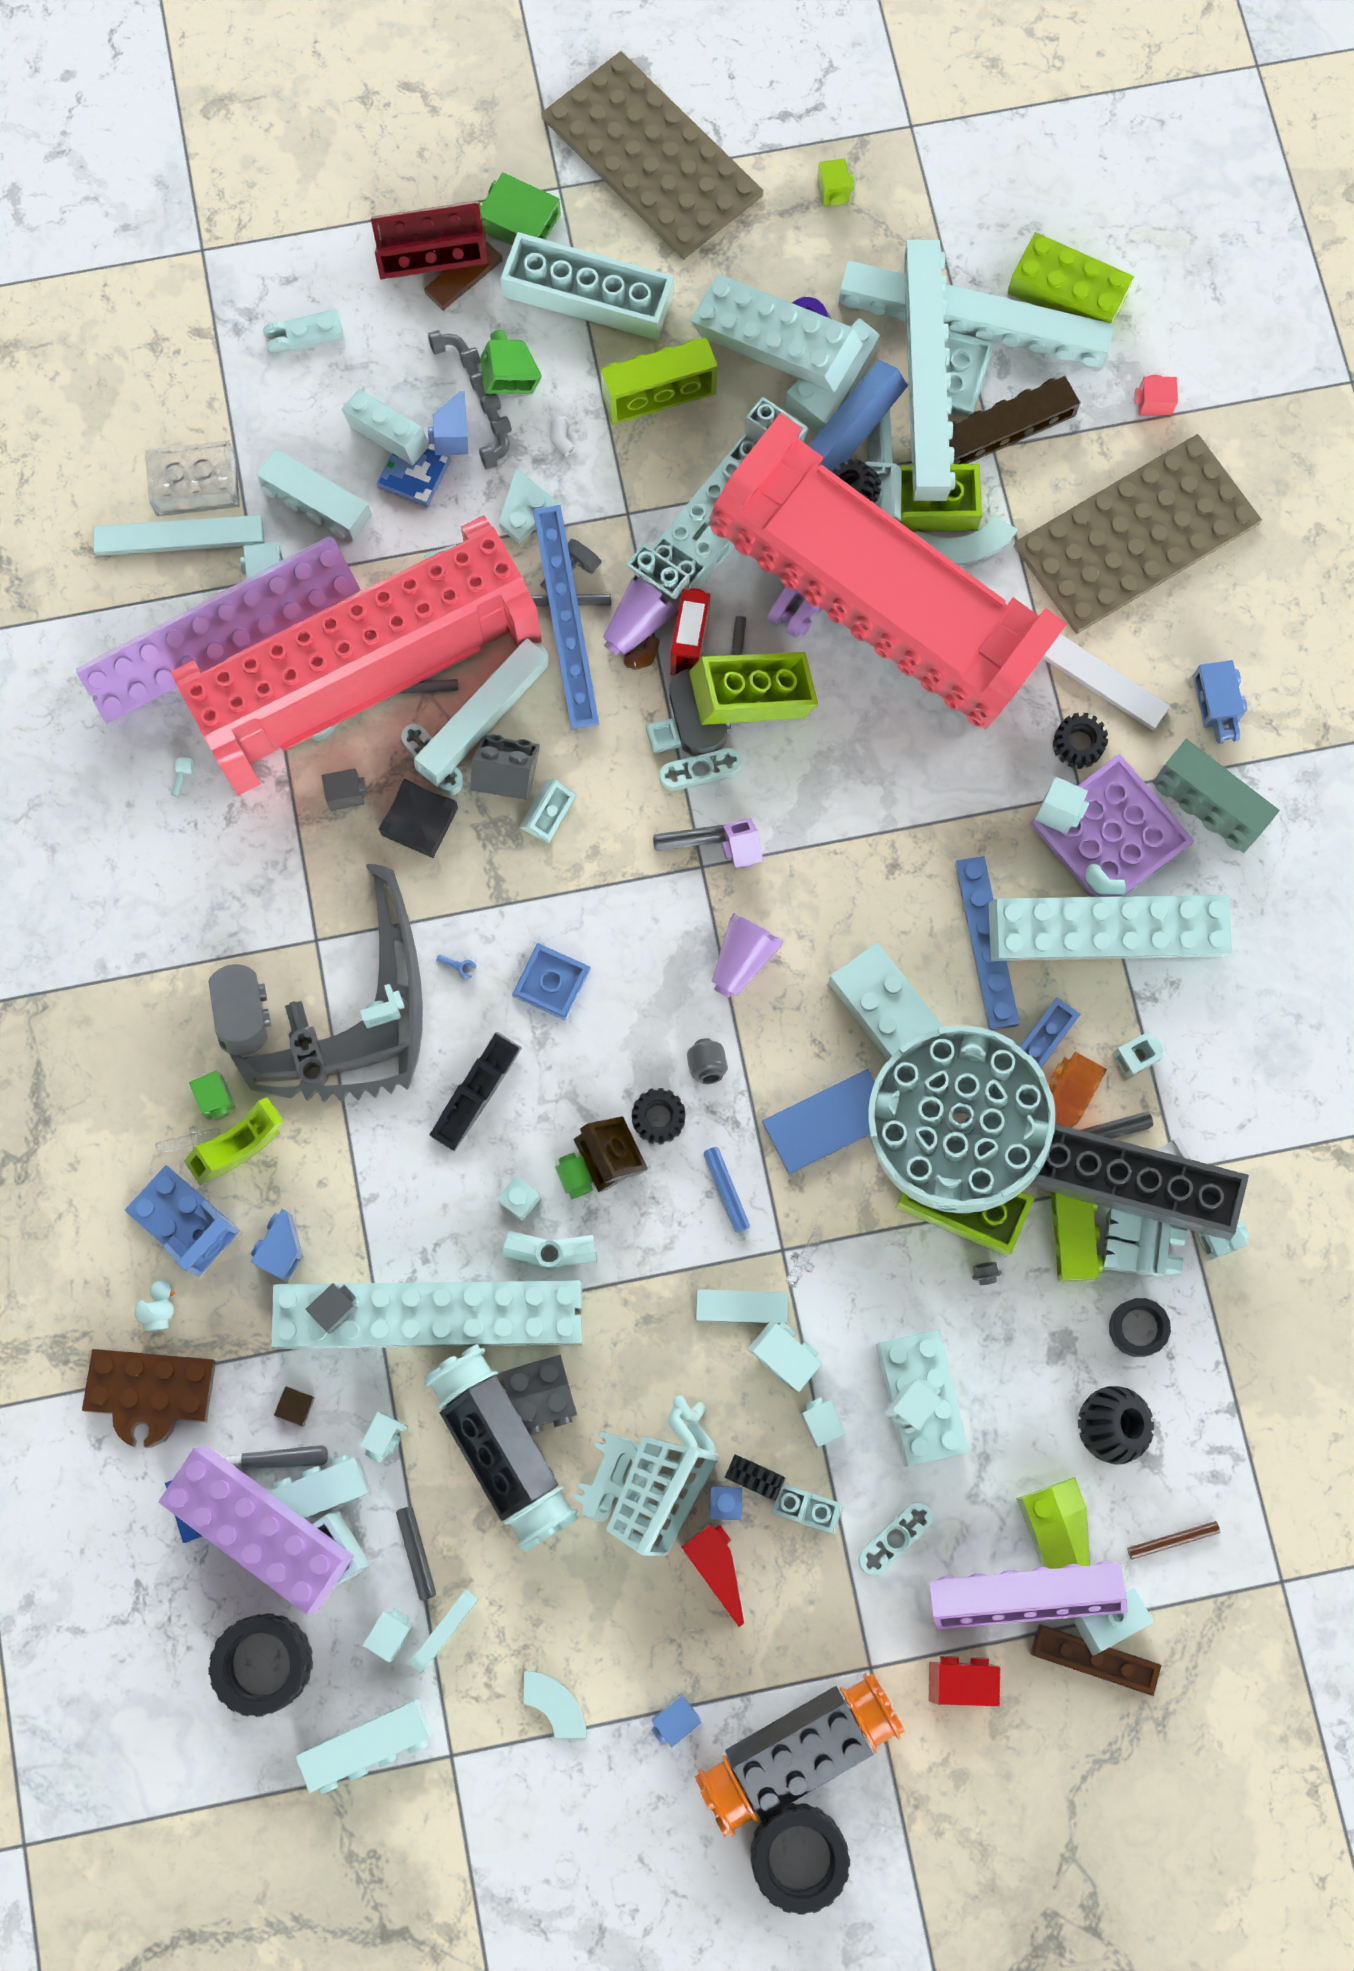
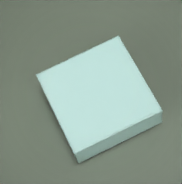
(663, 736)

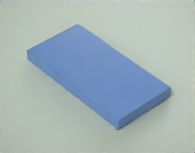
(822, 1122)

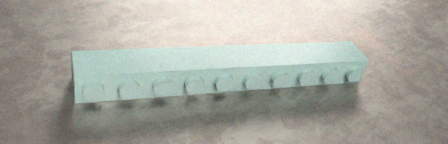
(985, 316)
(927, 371)

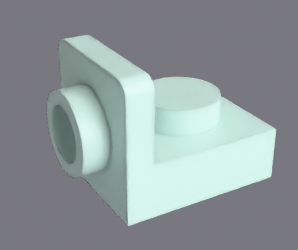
(380, 1012)

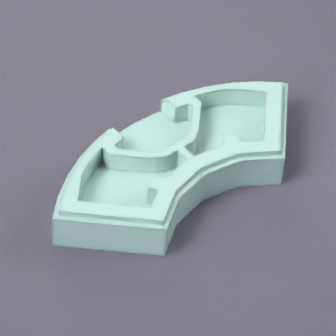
(556, 1702)

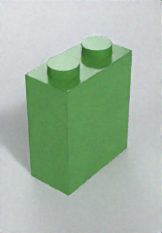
(520, 208)

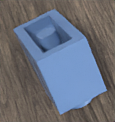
(450, 427)

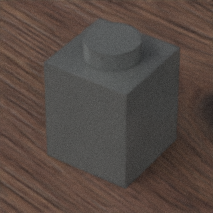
(344, 789)
(332, 1307)

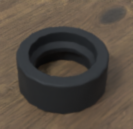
(1161, 1319)

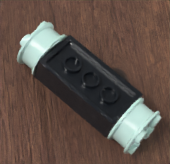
(499, 1448)

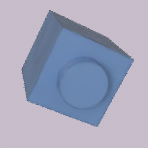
(725, 1503)
(675, 1721)

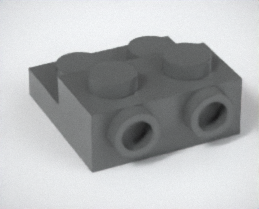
(540, 1393)

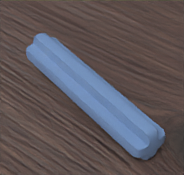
(726, 1189)

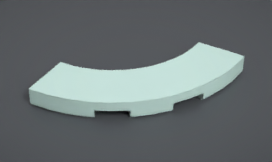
(975, 546)

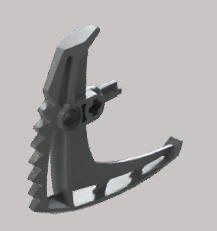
(357, 1045)

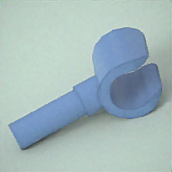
(457, 965)

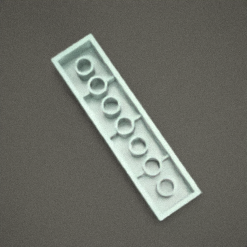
(1109, 927)

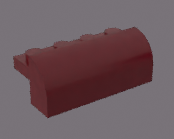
(429, 240)

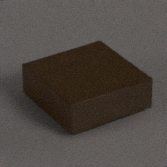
(294, 1406)

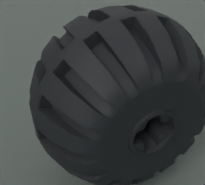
(1116, 1425)

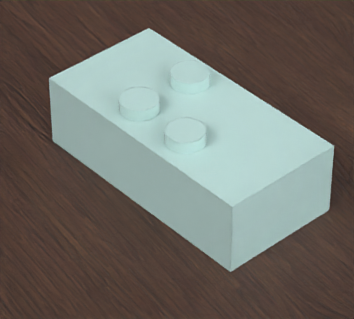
(882, 1001)

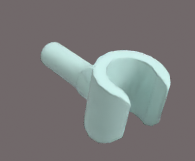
(182, 766)

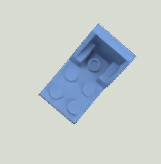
(182, 1221)

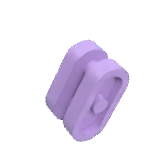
(800, 621)

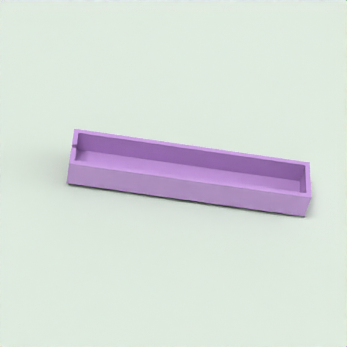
(218, 628)

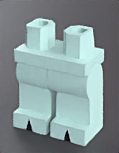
(1149, 1249)

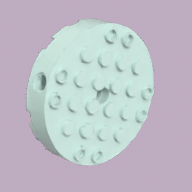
(972, 1162)

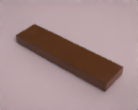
(1108, 1664)

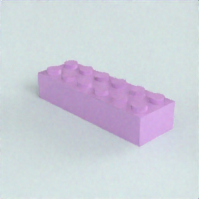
(256, 1529)

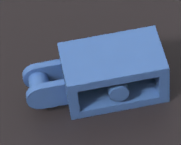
(1220, 698)

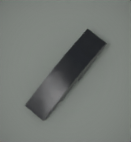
(475, 1091)

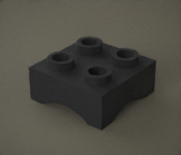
(418, 818)

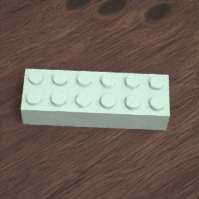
(587, 286)
(776, 332)

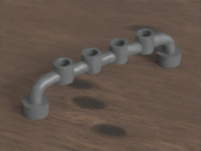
(489, 402)

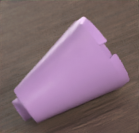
(637, 616)
(742, 955)

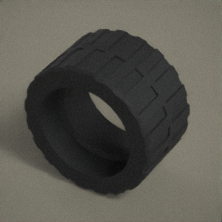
(222, 1671)
(828, 1888)

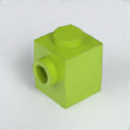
(835, 182)

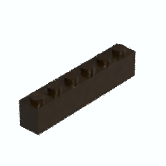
(1013, 420)

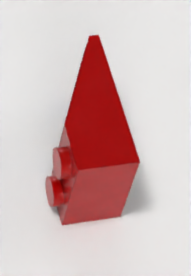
(715, 1563)

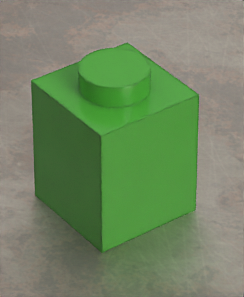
(212, 1096)

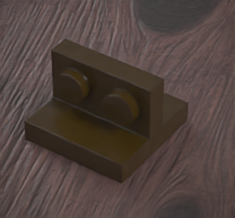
(609, 1152)

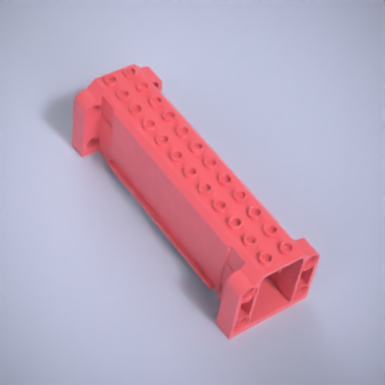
(879, 577)
(359, 652)

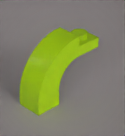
(236, 1145)

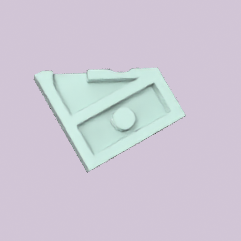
(522, 498)

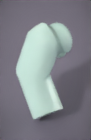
(1100, 882)

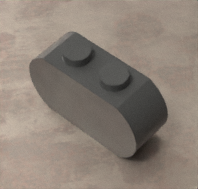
(694, 737)
(239, 1009)

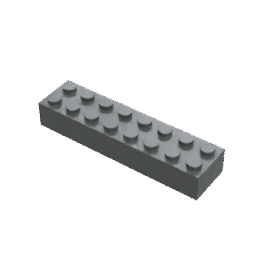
(1143, 1182)

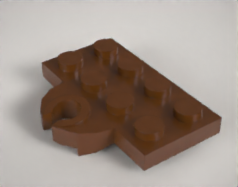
(148, 1391)

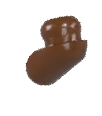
(643, 657)

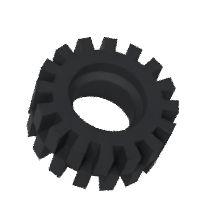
(859, 470)
(1085, 725)
(658, 1134)
(755, 1477)

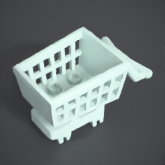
(647, 1462)

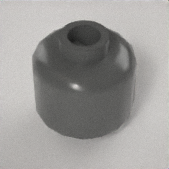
(707, 1061)

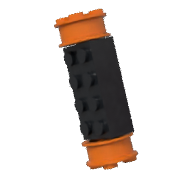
(798, 1753)

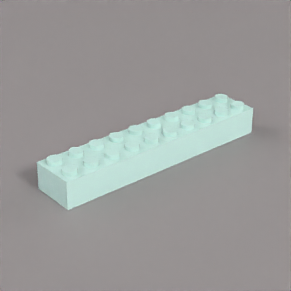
(434, 1315)

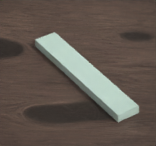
(178, 535)

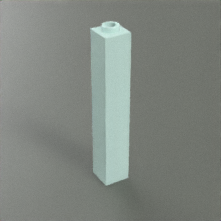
(481, 712)

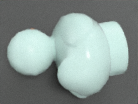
(156, 1314)

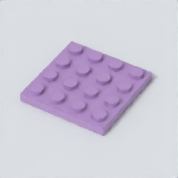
(1121, 831)

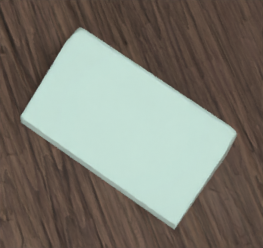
(547, 810)

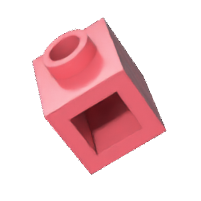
(1157, 395)

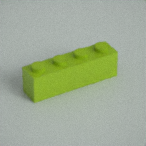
(1075, 1239)

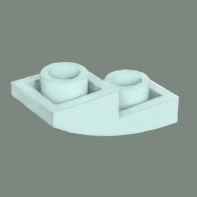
(807, 1509)

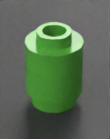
(574, 1175)

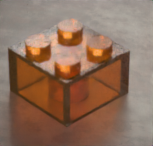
(1074, 1087)

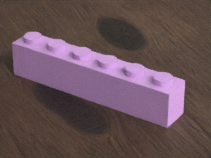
(1028, 1595)

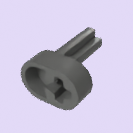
(580, 556)

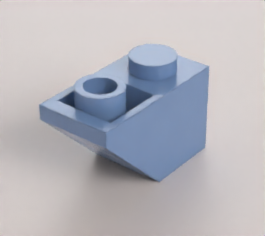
(280, 1249)

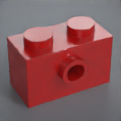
(964, 1683)

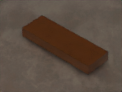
(455, 282)

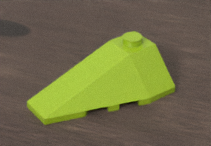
(1057, 1524)

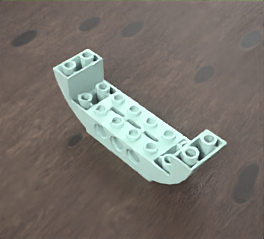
(689, 548)

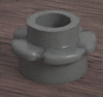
(986, 1273)

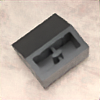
(504, 766)

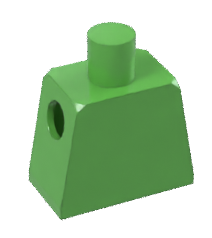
(508, 366)

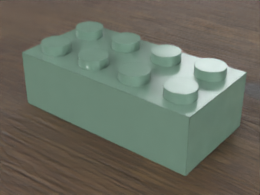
(1215, 796)

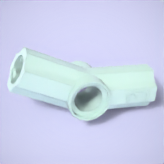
(530, 1250)

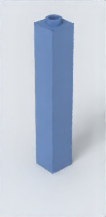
(859, 414)

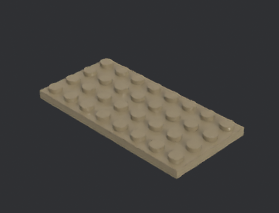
(652, 154)
(1137, 533)

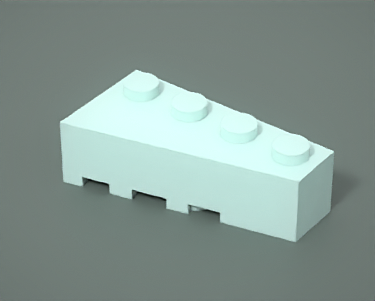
(817, 405)

